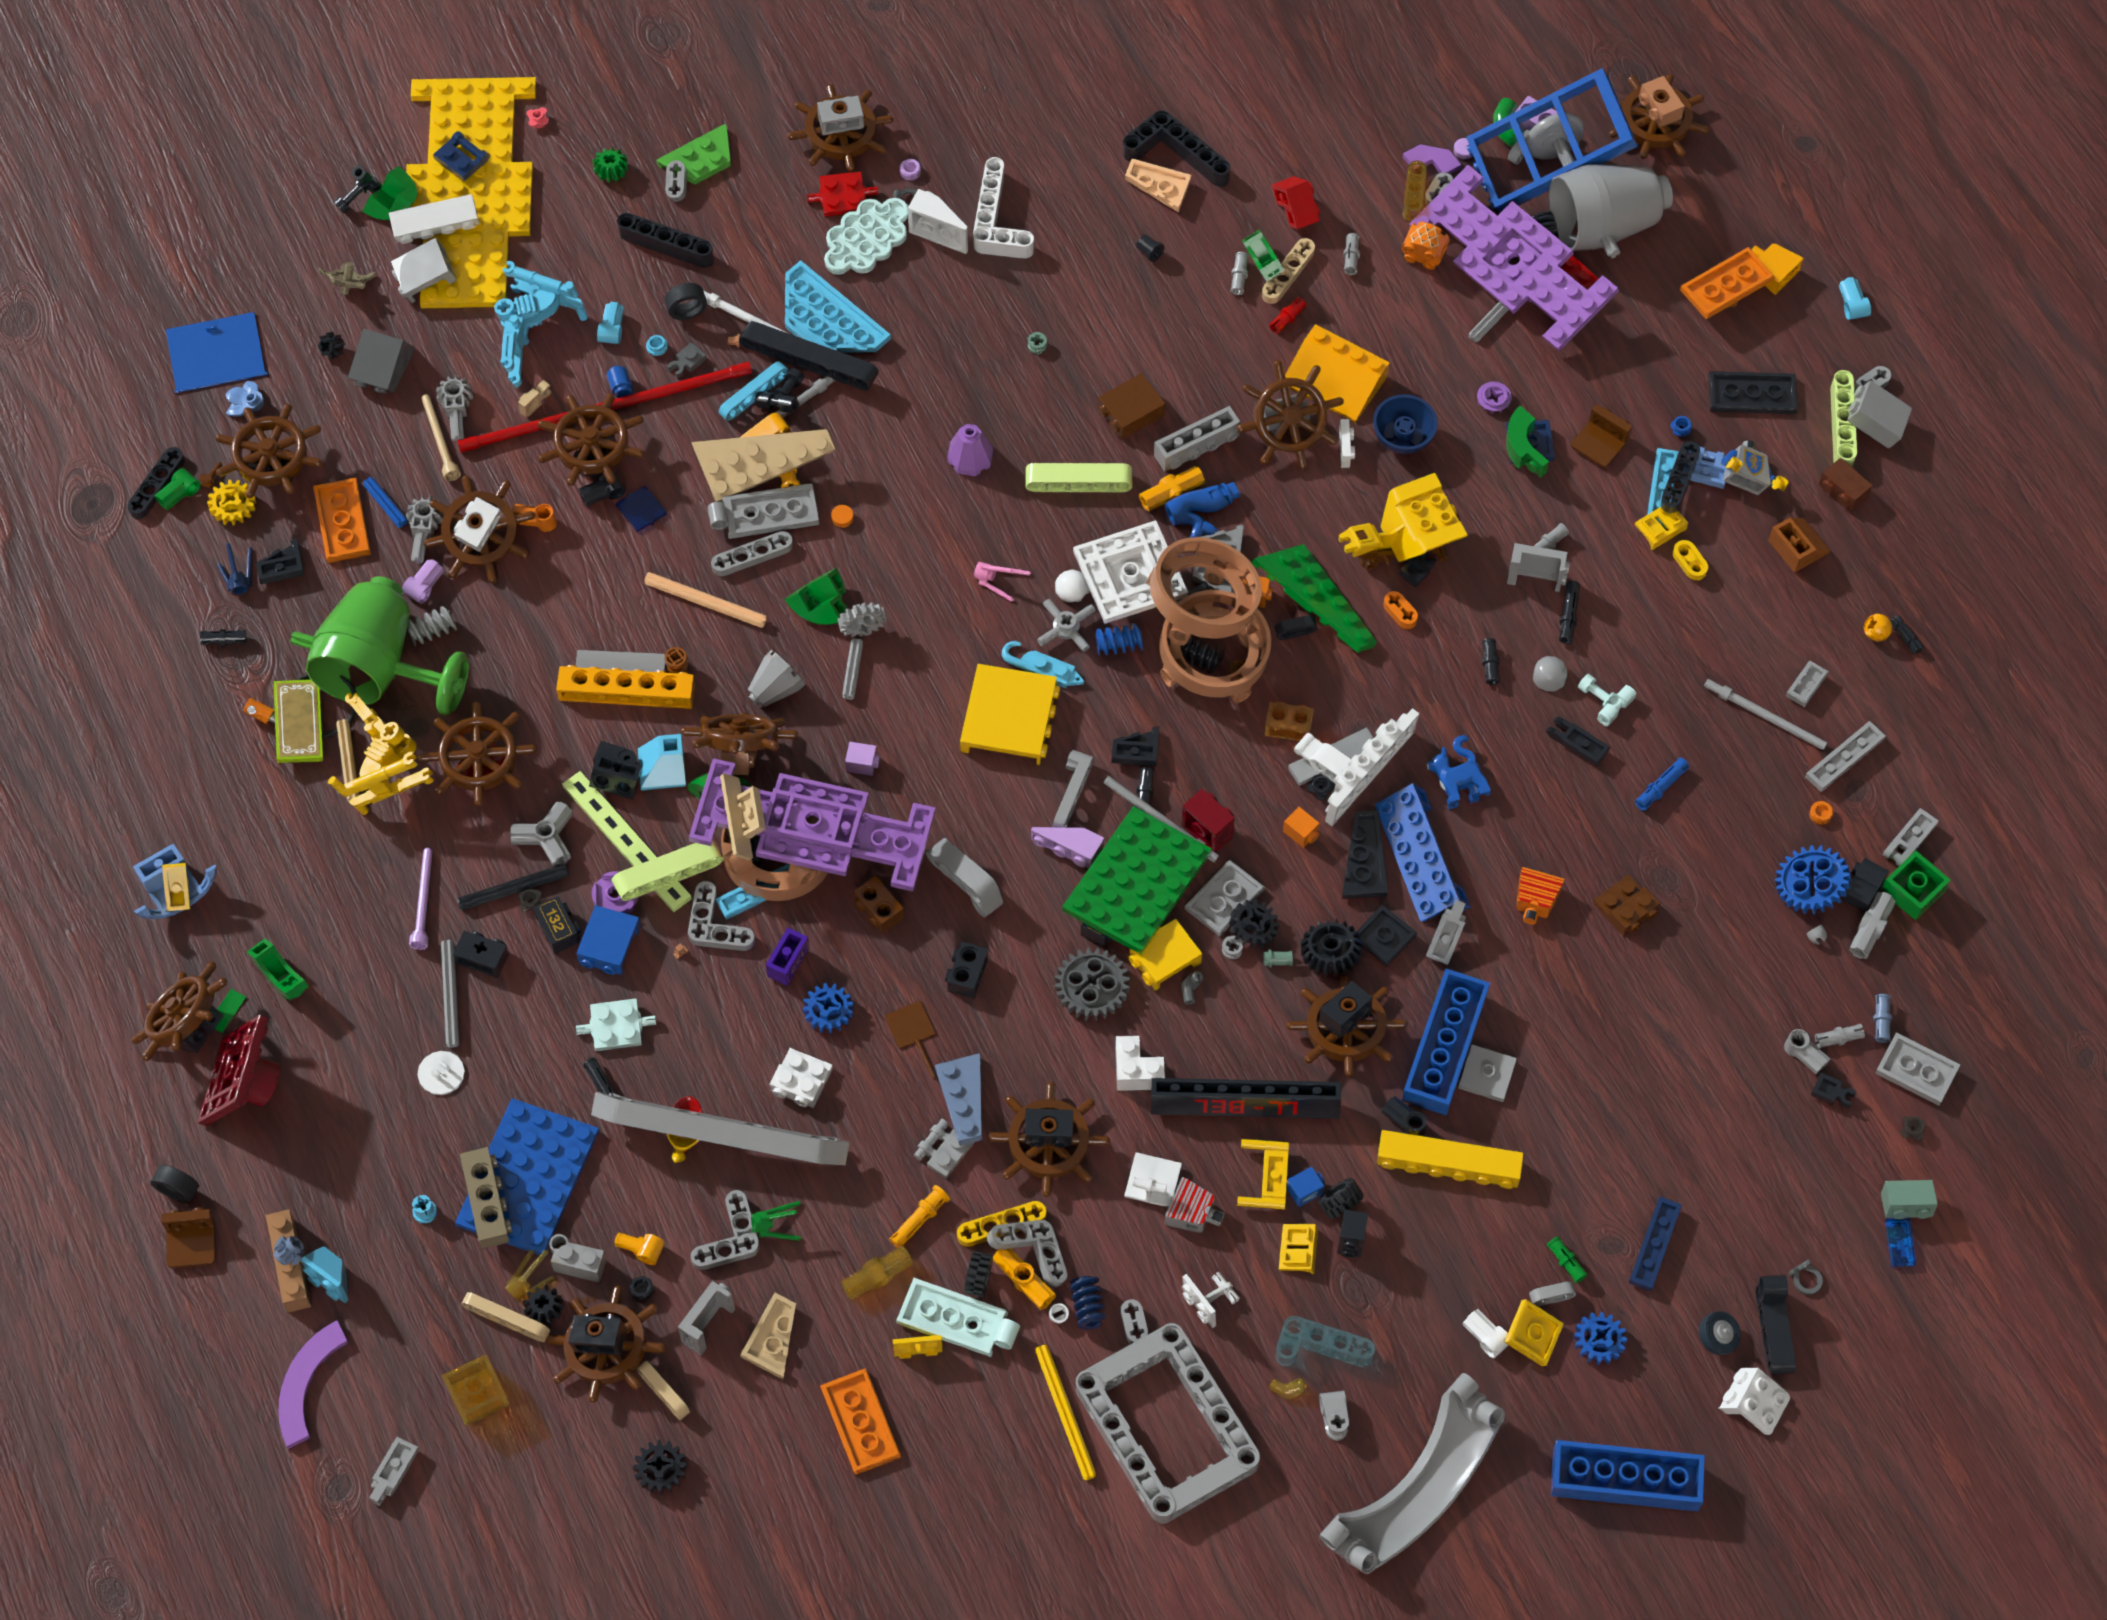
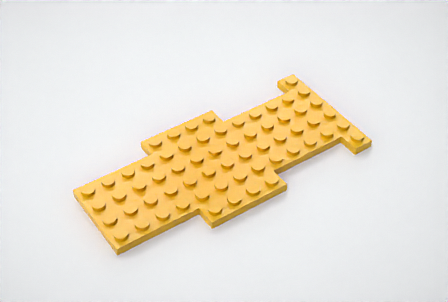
(501, 188)

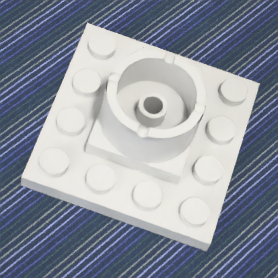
(1119, 568)

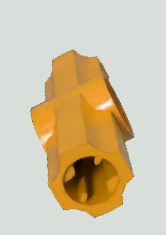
(1171, 487)
(1033, 1287)

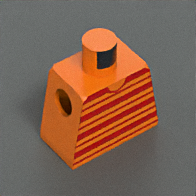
(1537, 894)

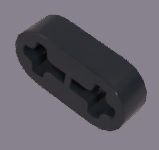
(1295, 627)

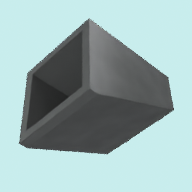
(380, 361)

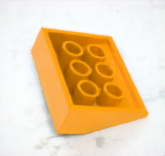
(1344, 373)

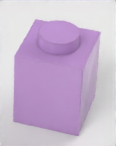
(861, 758)

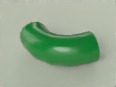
(1505, 108)

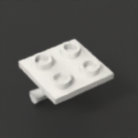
(1153, 1180)
(1202, 1303)

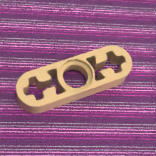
(662, 1390)

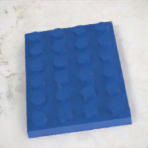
(538, 1168)

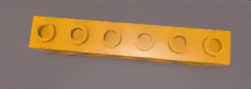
(635, 694)

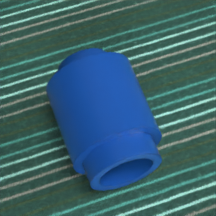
(619, 381)

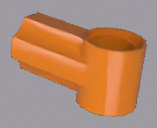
(541, 511)

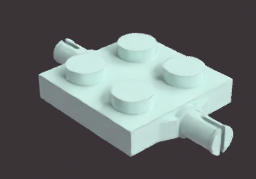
(615, 1024)

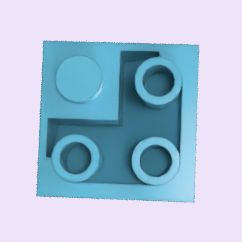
(662, 763)
(328, 1271)

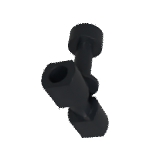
(364, 182)
(780, 396)

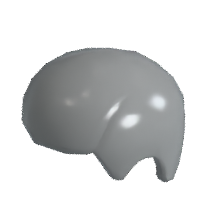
(1550, 673)

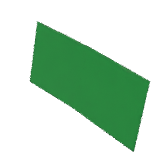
(229, 1008)

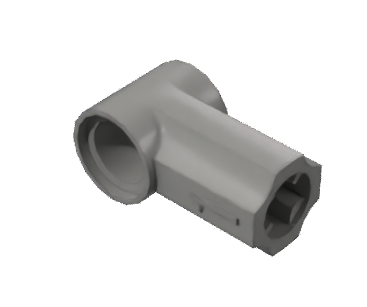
(1807, 1053)

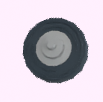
(1719, 1333)

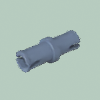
(1882, 1018)

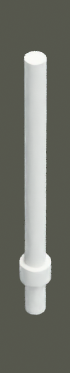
(715, 301)

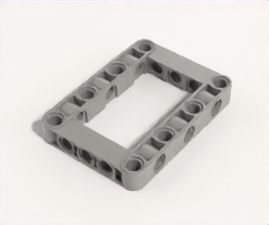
(1207, 1398)

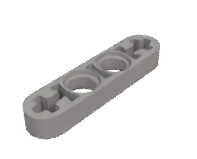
(750, 550)

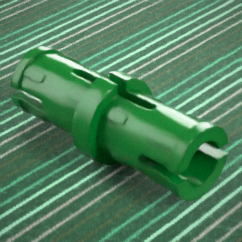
(1567, 1259)

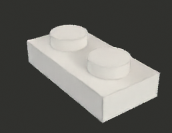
(1346, 435)

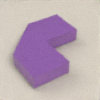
(1441, 158)

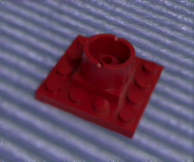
(240, 1073)

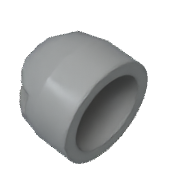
(1816, 933)

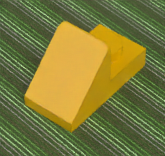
(176, 887)

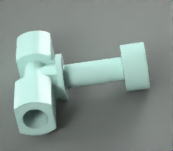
(1612, 702)

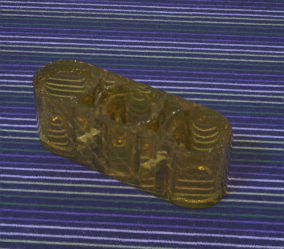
(1414, 182)

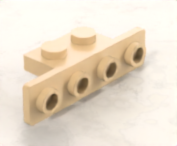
(743, 815)

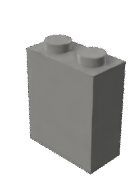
(1879, 414)

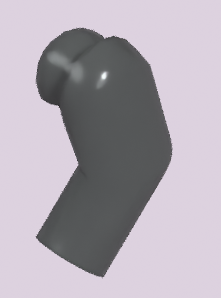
(1189, 985)

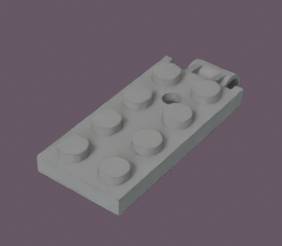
(773, 511)

